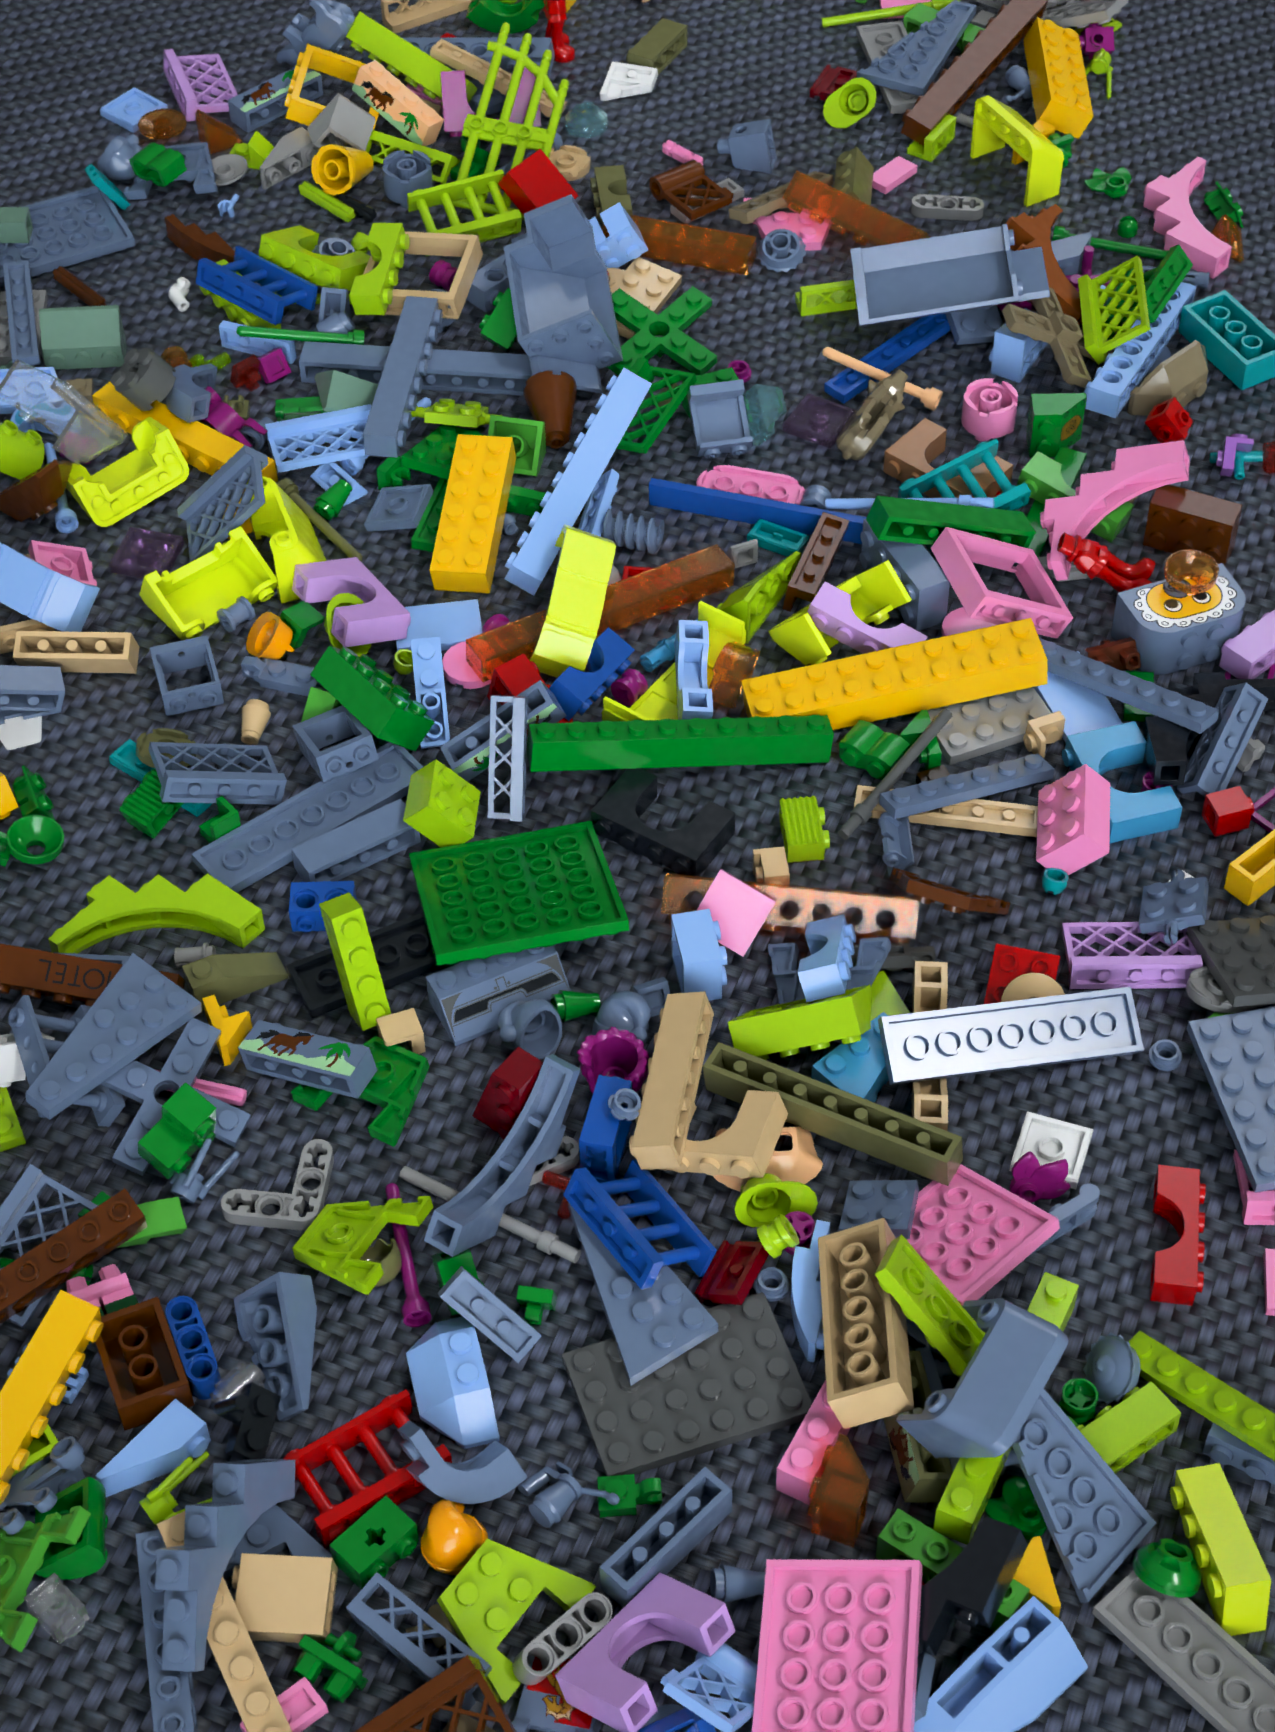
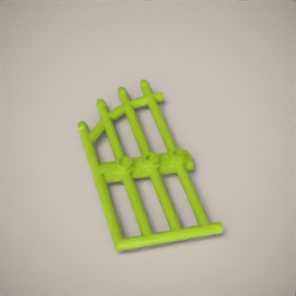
(502, 131)

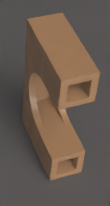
(920, 446)

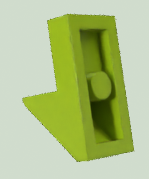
(255, 151)

